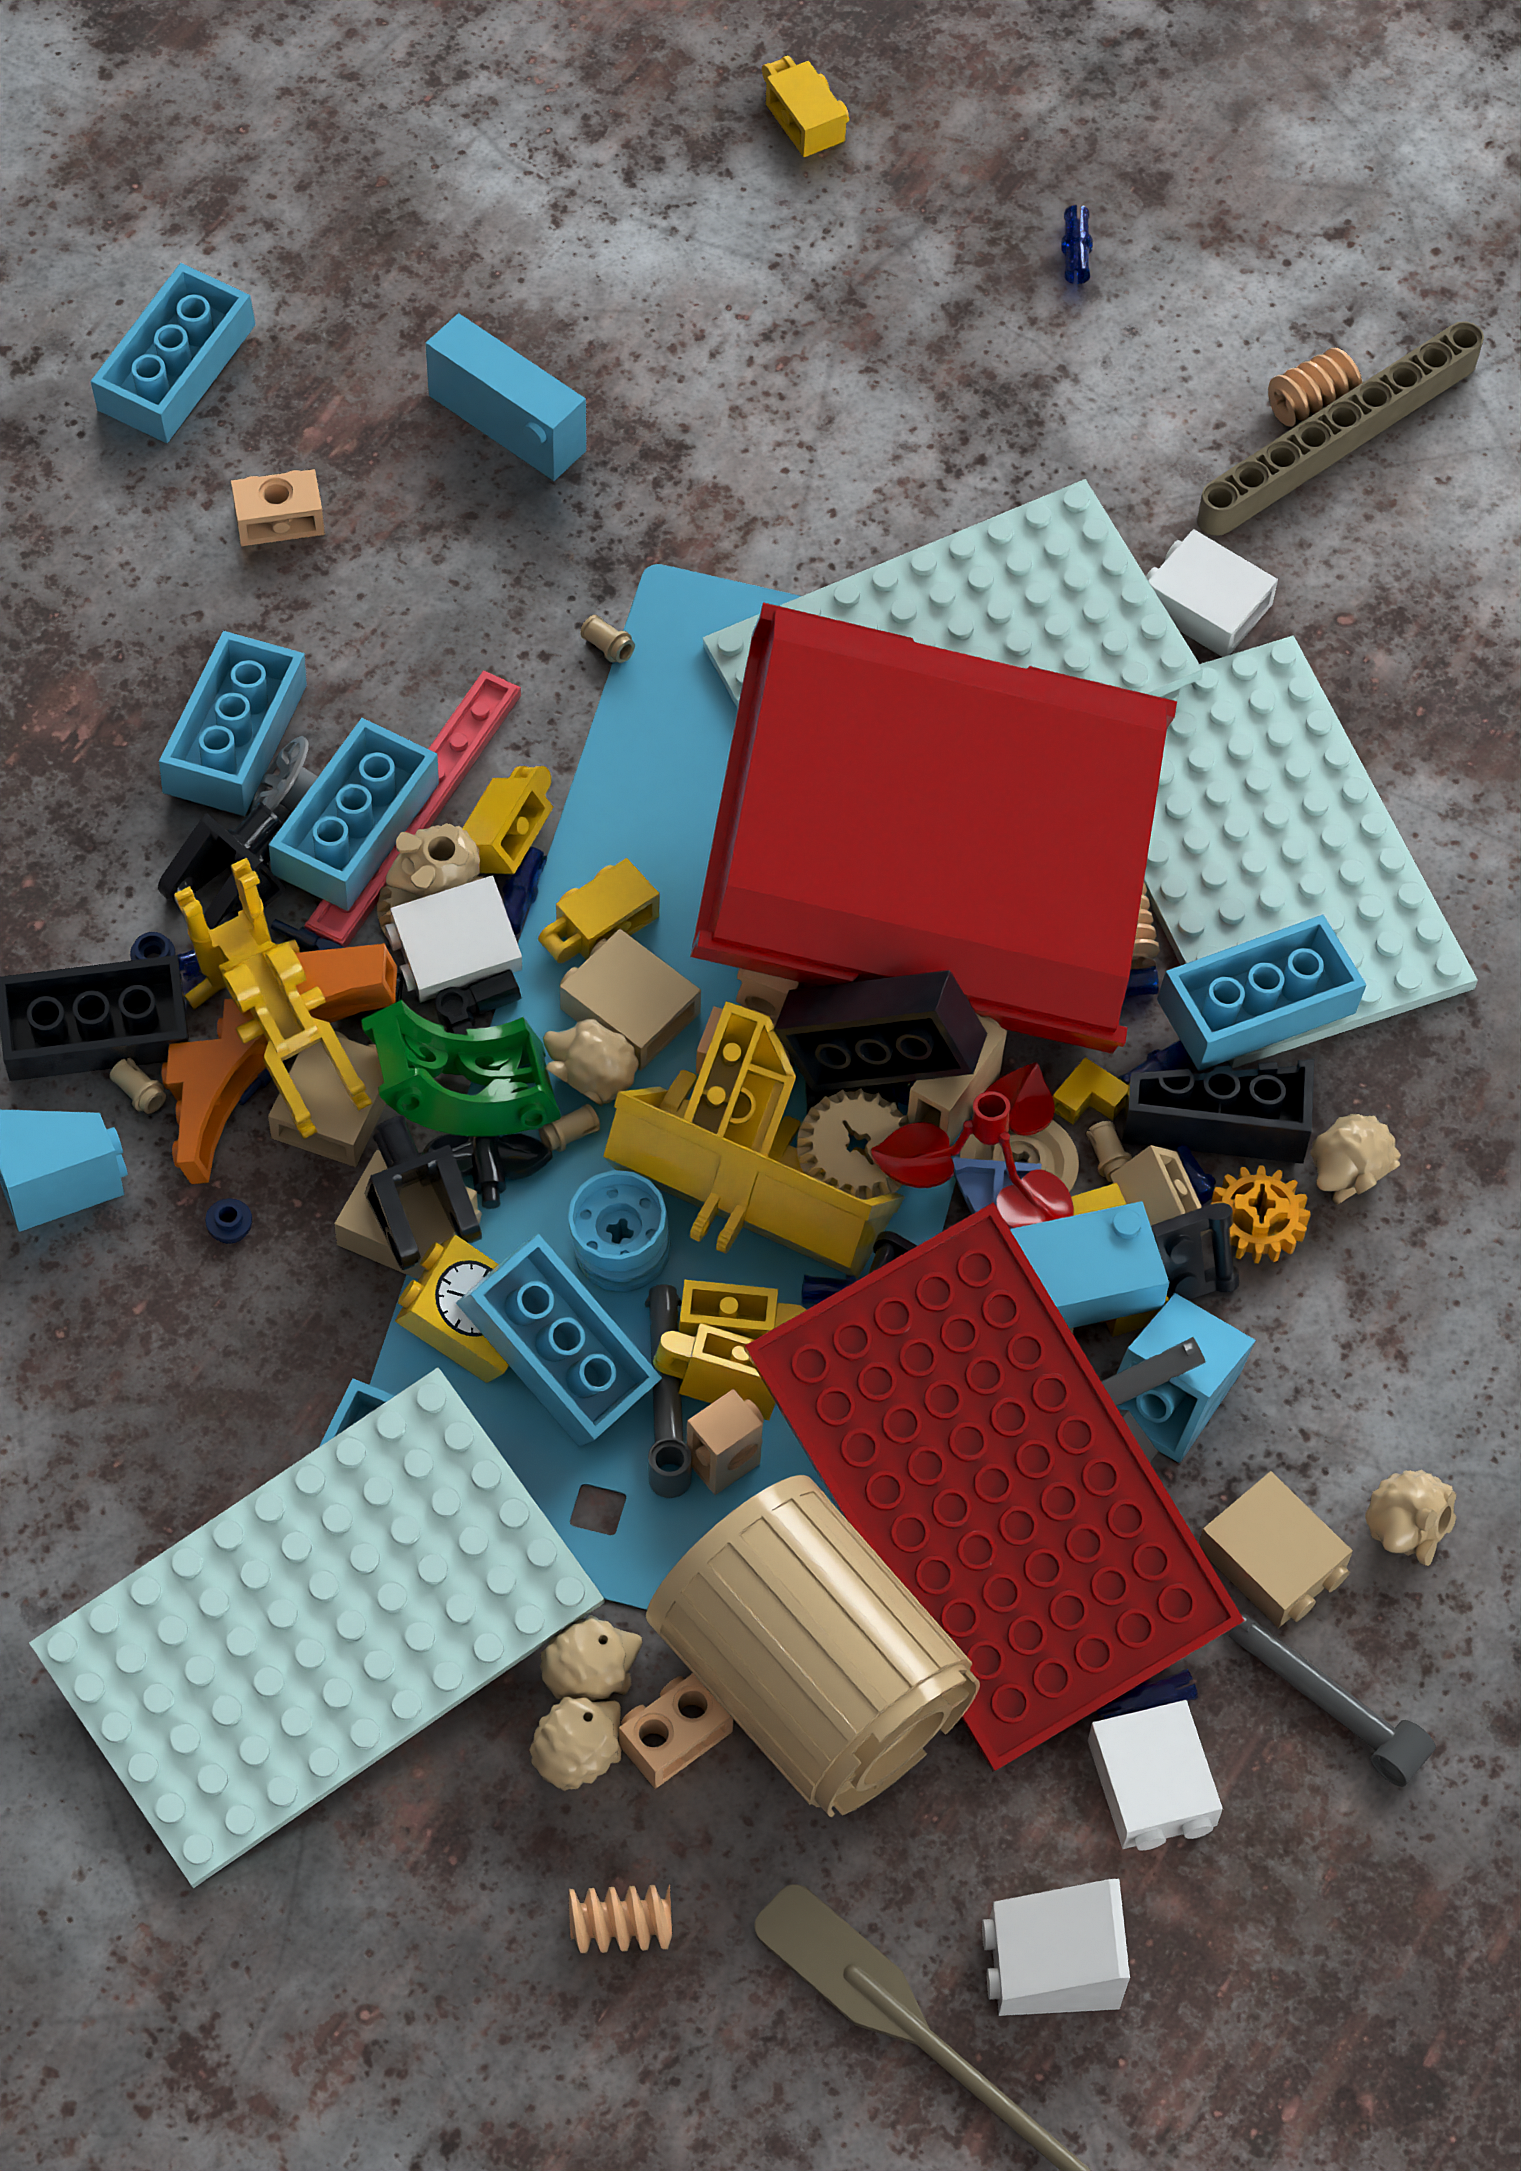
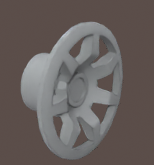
(292, 781)

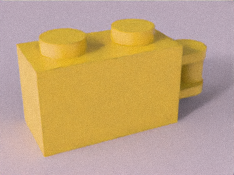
(804, 105)
(509, 818)
(611, 901)
(733, 1308)
(712, 1366)

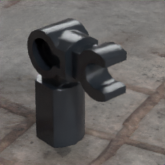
(457, 1006)

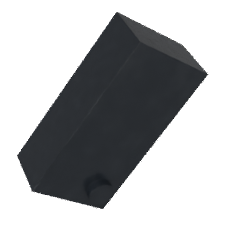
(91, 1017)
(881, 1031)

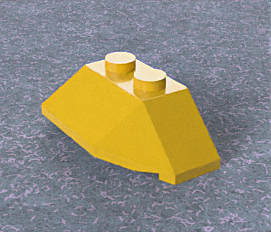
(742, 1081)

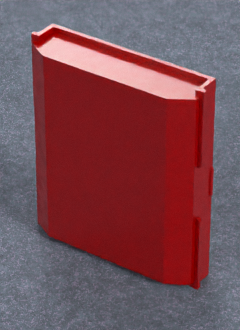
(934, 819)

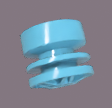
(619, 1230)

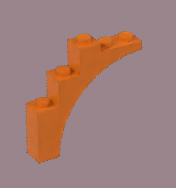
(215, 1073)

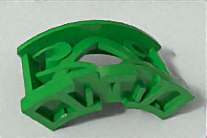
(418, 1050)

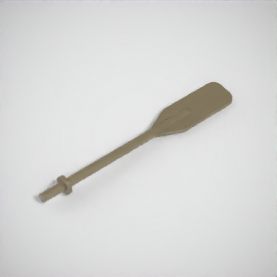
(879, 1999)

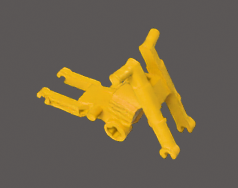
(264, 980)

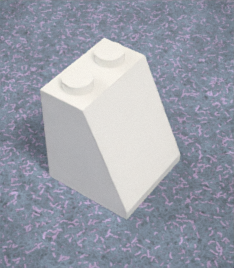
(1058, 1950)

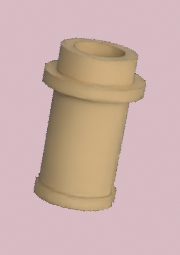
(614, 643)
(144, 1092)
(569, 1128)
(1107, 1148)

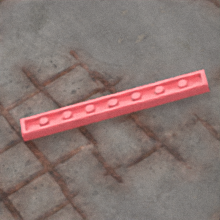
(457, 750)

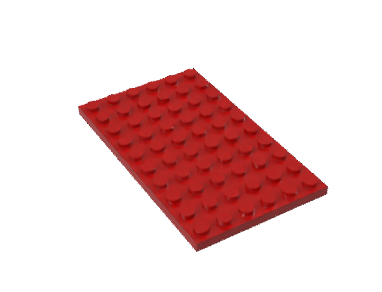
(995, 1480)

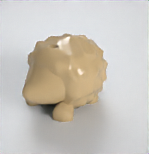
(434, 860)
(592, 1060)
(1353, 1155)
(1411, 1513)
(589, 1660)
(576, 1742)

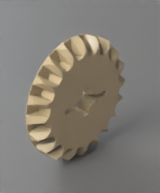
(825, 1137)
(1048, 1147)

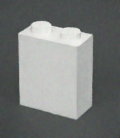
(1212, 592)
(453, 938)
(1155, 1775)

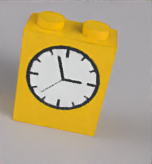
(435, 1317)

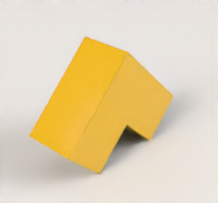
(1090, 1087)

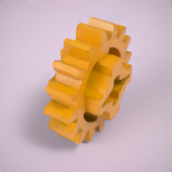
(1279, 1209)

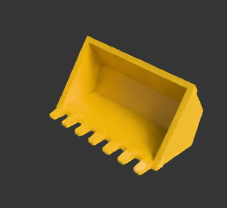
(740, 1184)

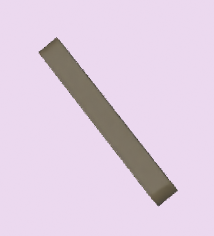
(1339, 428)

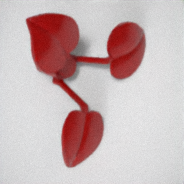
(1017, 1102)

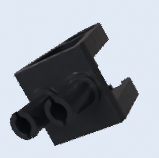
(212, 850)
(408, 1167)

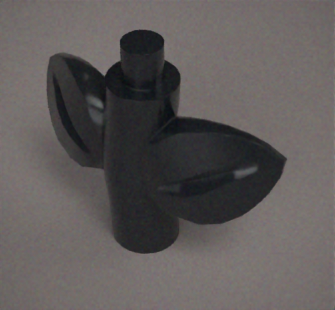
(494, 1159)

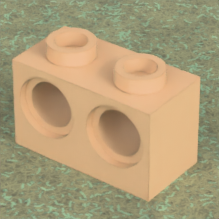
(684, 1736)

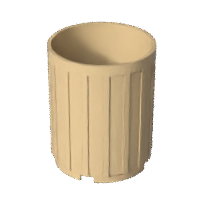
(813, 1645)

